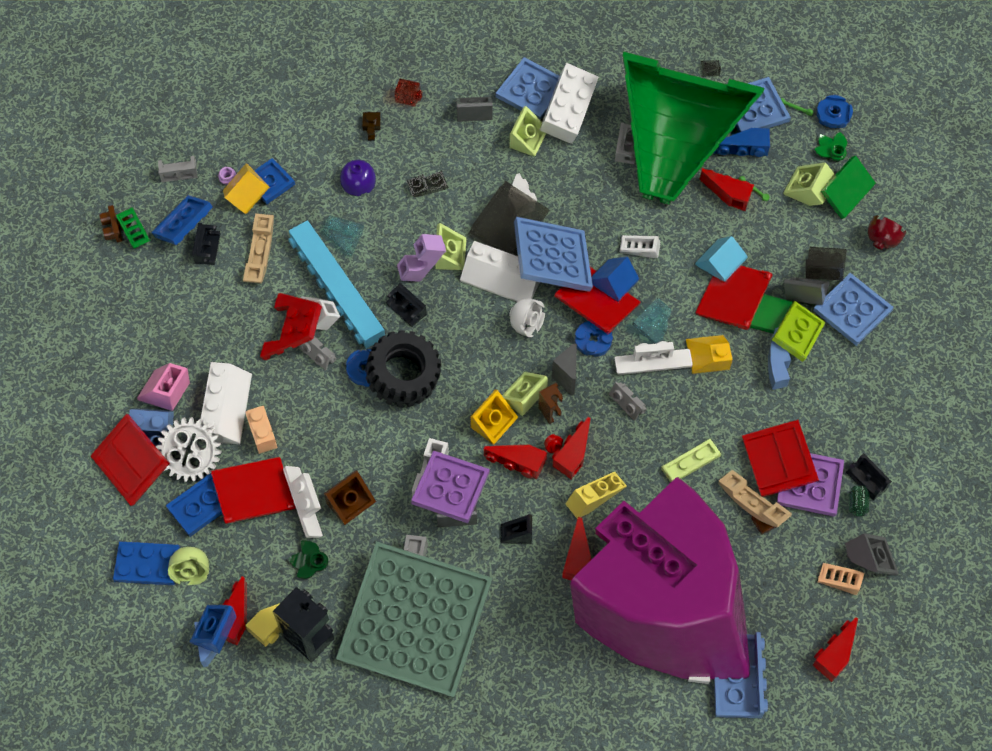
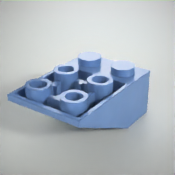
(152, 422)

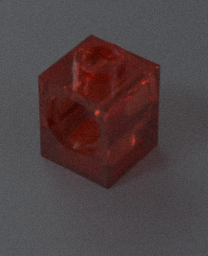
(408, 92)

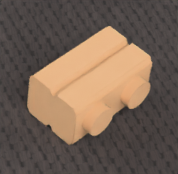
(261, 429)

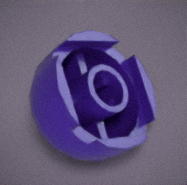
(357, 177)

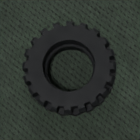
(410, 347)

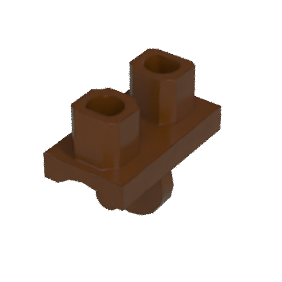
(110, 218)

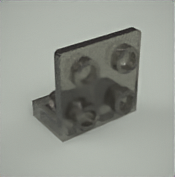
(826, 263)

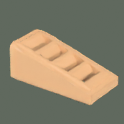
(850, 573)

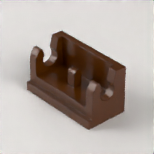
(548, 402)

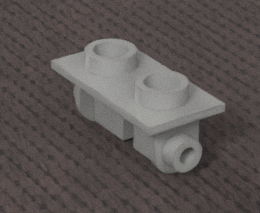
(320, 356)
(623, 396)

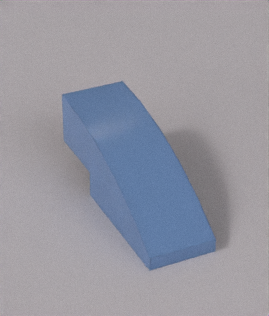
(777, 365)

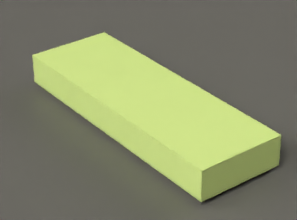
(691, 460)

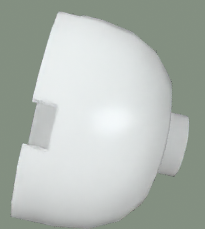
(527, 312)

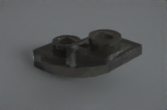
(426, 185)

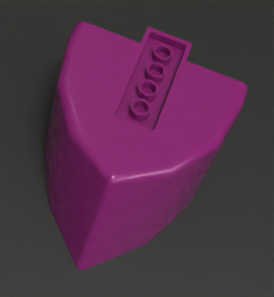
(666, 589)

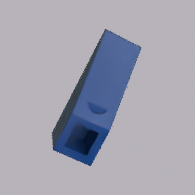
(748, 142)

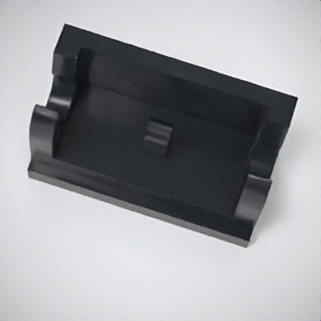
(206, 244)
(406, 305)
(867, 474)

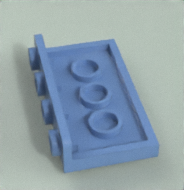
(744, 696)

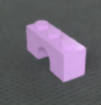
(428, 251)

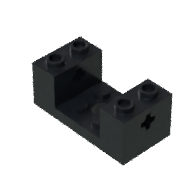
(302, 628)

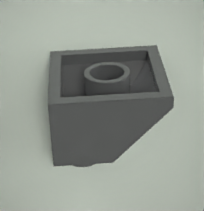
(871, 553)

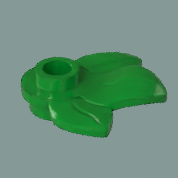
(828, 147)

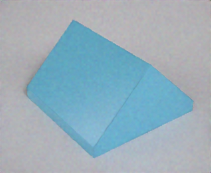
(722, 258)

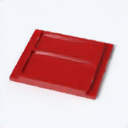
(780, 458)
(129, 459)

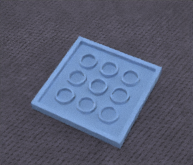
(552, 254)

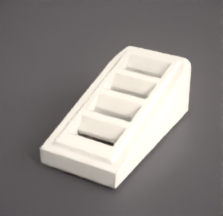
(645, 252)

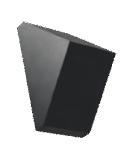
(517, 531)

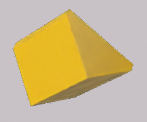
(245, 189)
(493, 417)

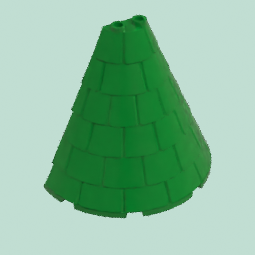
(678, 122)

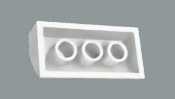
(496, 273)
(226, 401)

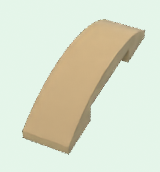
(260, 248)
(752, 502)

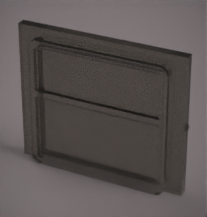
(496, 222)

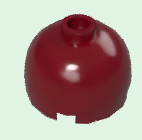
(885, 233)

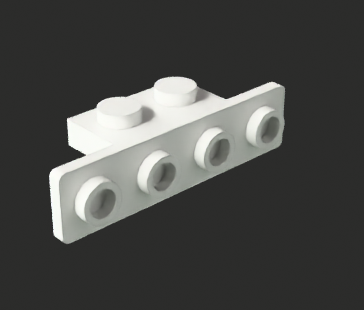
(653, 358)
(304, 499)

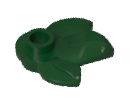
(306, 560)

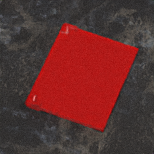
(736, 298)
(598, 306)
(252, 490)

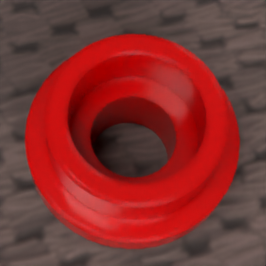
(553, 443)

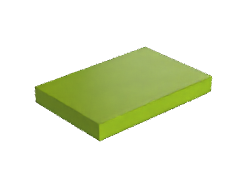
(798, 331)

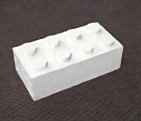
(569, 103)

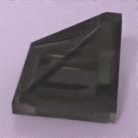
(710, 68)

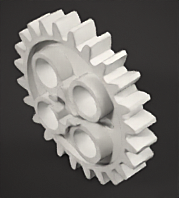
(204, 455)

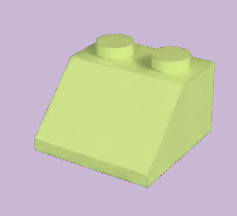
(808, 183)

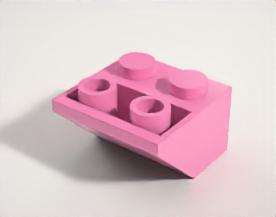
(165, 386)

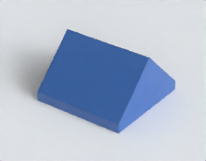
(615, 277)
(214, 627)

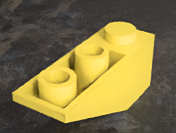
(594, 494)
(264, 626)

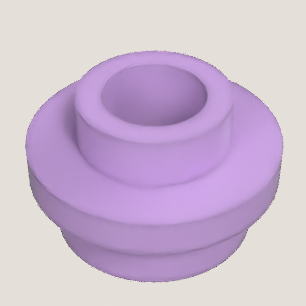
(224, 172)

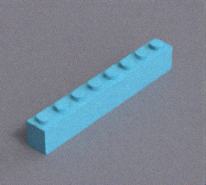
(336, 283)

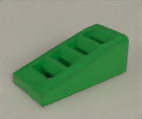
(145, 239)

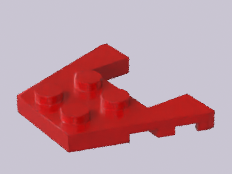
(298, 327)

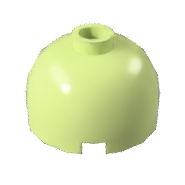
(188, 565)

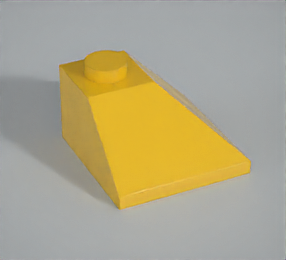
(709, 354)

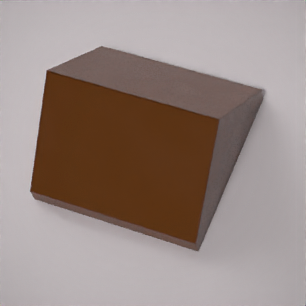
(349, 497)

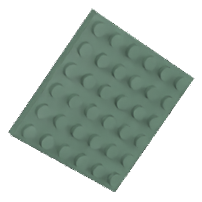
(415, 619)

